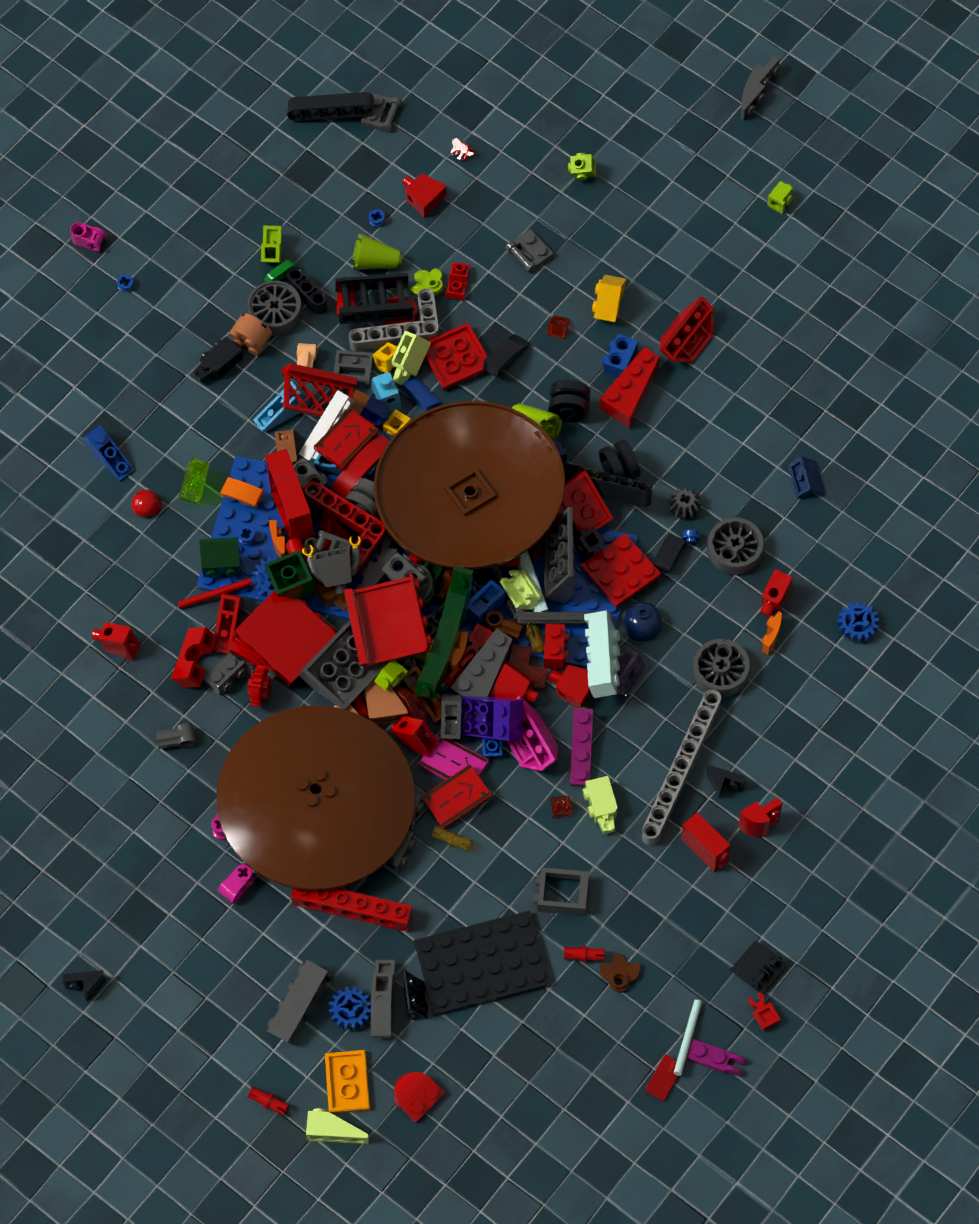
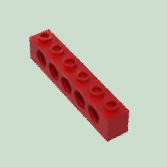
(355, 907)

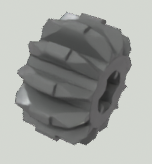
(685, 502)

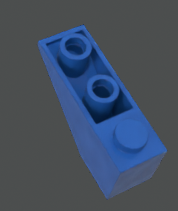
(108, 452)

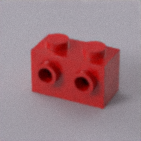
(554, 646)

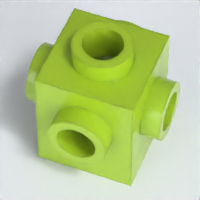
(582, 166)

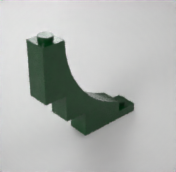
(447, 635)

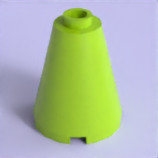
(374, 255)
(548, 421)

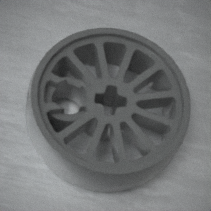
(276, 307)
(740, 550)
(718, 646)

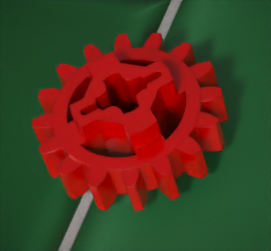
(259, 685)

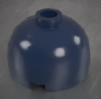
(642, 621)

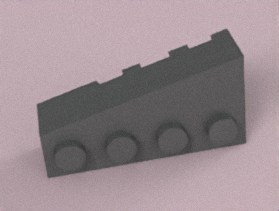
(484, 668)
(299, 1001)

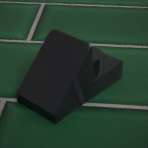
(720, 777)
(89, 980)

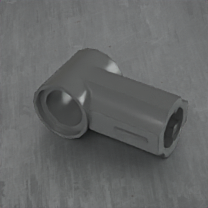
(180, 736)

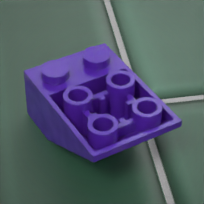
(492, 717)

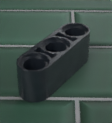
(308, 297)

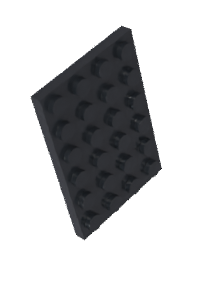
(482, 963)

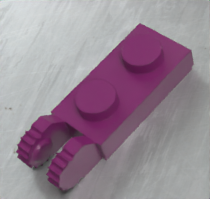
(714, 1058)

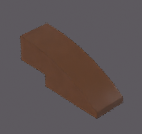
(429, 706)

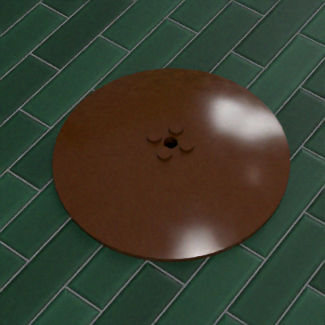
(463, 448)
(323, 836)

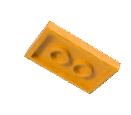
(347, 1082)

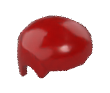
(146, 503)

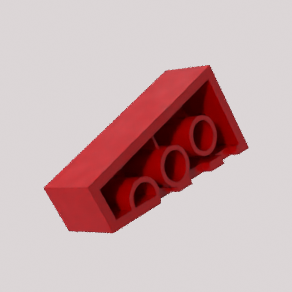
(630, 388)

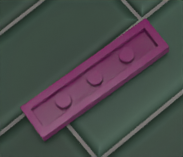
(581, 746)

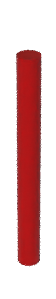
(214, 593)

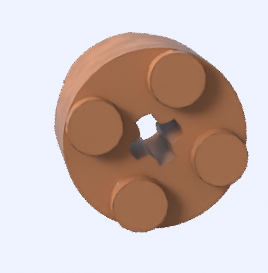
(250, 333)

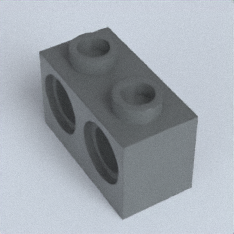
(311, 475)
(393, 575)
(451, 716)

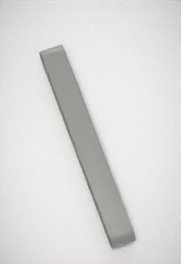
(681, 775)

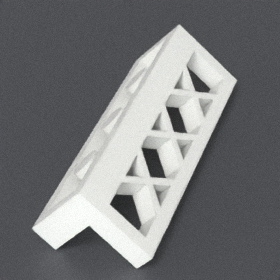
(336, 409)

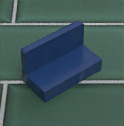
(805, 477)

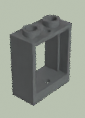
(562, 907)

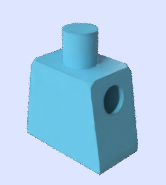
(384, 389)

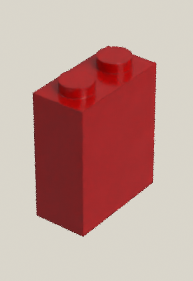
(705, 842)

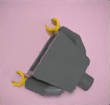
(334, 566)

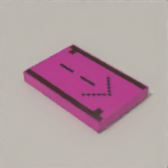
(450, 758)

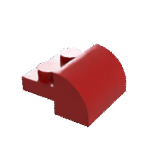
(756, 819)

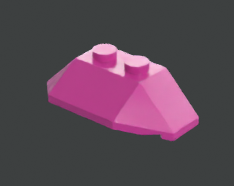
(537, 747)

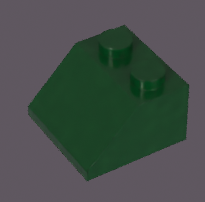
(220, 557)
(290, 576)

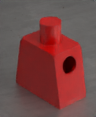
(424, 193)
(779, 587)
(117, 640)
(513, 683)
(572, 685)
(415, 735)

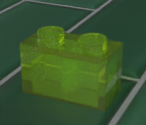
(194, 481)

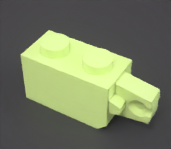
(409, 356)
(602, 803)

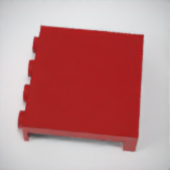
(388, 621)
(284, 635)

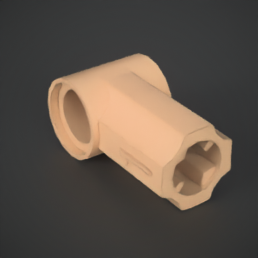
(306, 354)

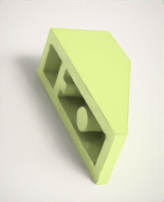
(330, 1128)

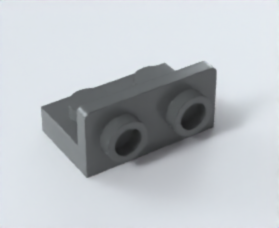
(225, 674)

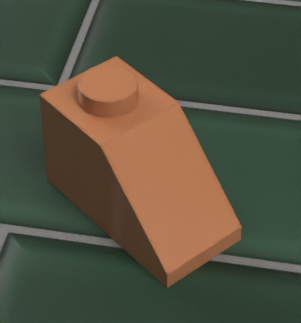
(286, 440)

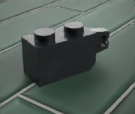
(218, 360)

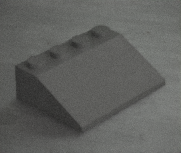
(559, 559)
(337, 670)

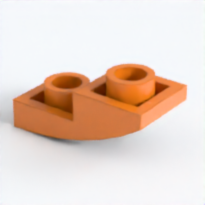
(242, 491)
(277, 539)
(773, 629)
(459, 652)

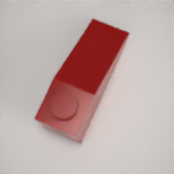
(227, 621)

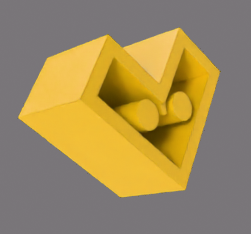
(609, 295)

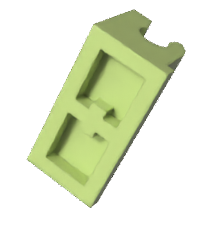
(521, 589)

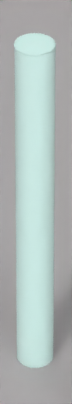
(687, 1037)

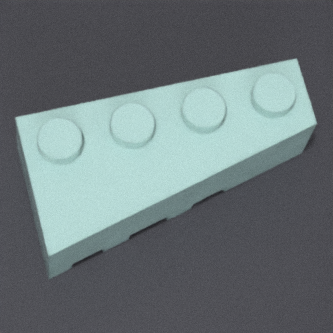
(602, 654)

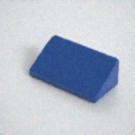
(420, 394)

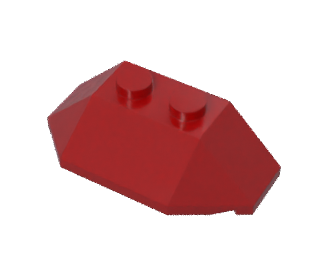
(688, 332)

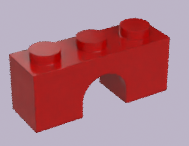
(196, 643)

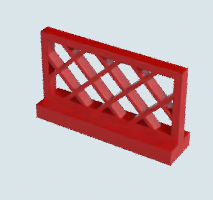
(316, 377)

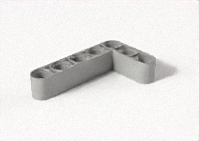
(385, 332)

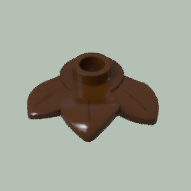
(621, 971)

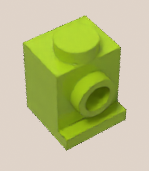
(780, 197)
(391, 675)

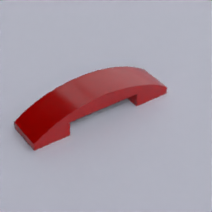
(360, 466)

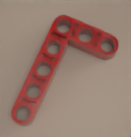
(349, 519)

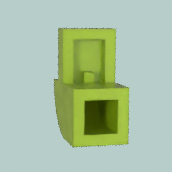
(272, 244)

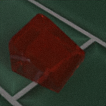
(558, 326)

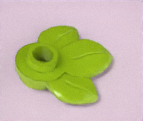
(428, 280)

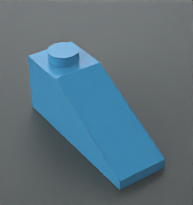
(274, 413)

